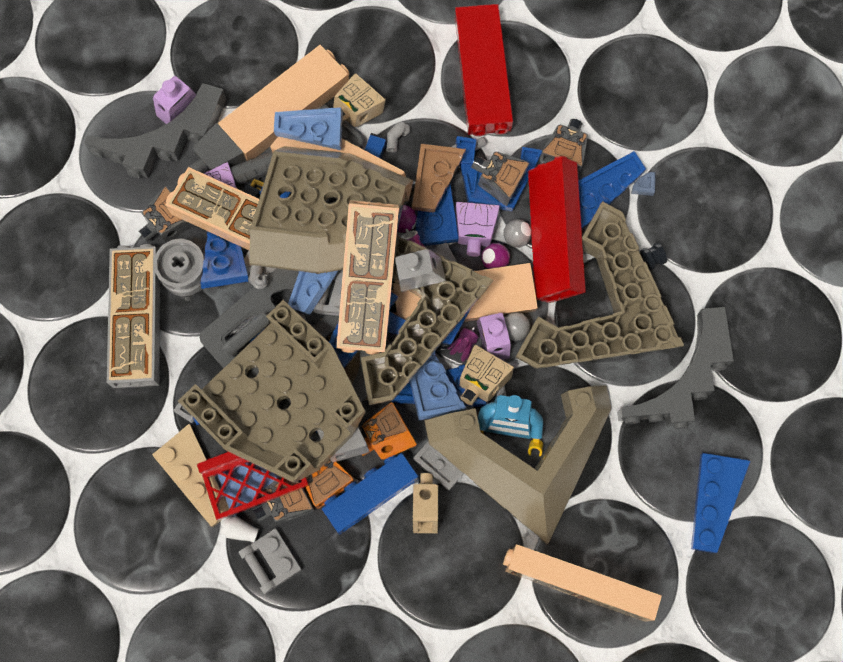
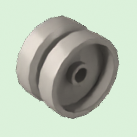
(179, 267)

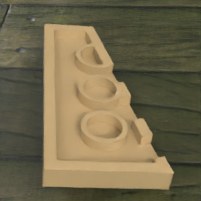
(180, 461)

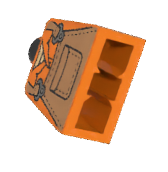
(387, 433)
(327, 482)

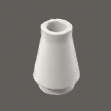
(239, 529)

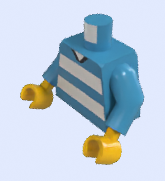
(513, 418)

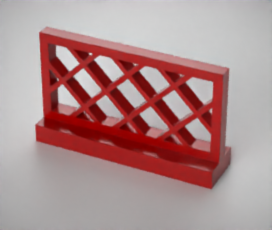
(229, 461)

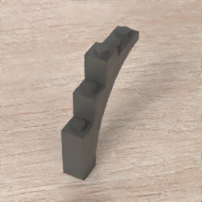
(166, 142)
(711, 351)

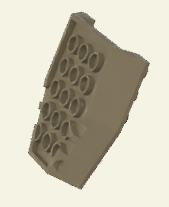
(303, 228)
(293, 366)

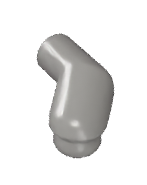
(392, 136)
(256, 277)

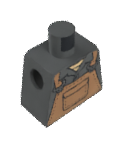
(566, 142)
(500, 175)
(161, 220)
(285, 507)

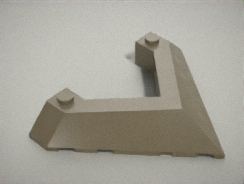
(436, 315)
(639, 315)
(530, 494)

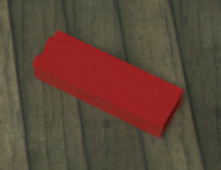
(483, 70)
(556, 230)

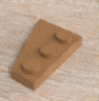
(434, 175)

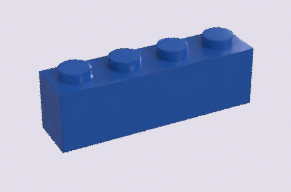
(370, 493)

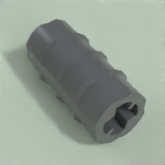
(251, 169)

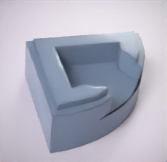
(645, 185)

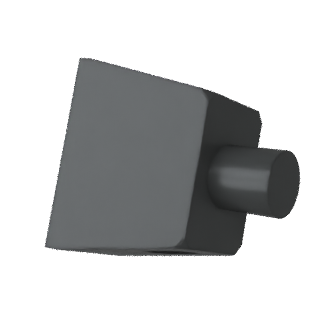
(216, 149)

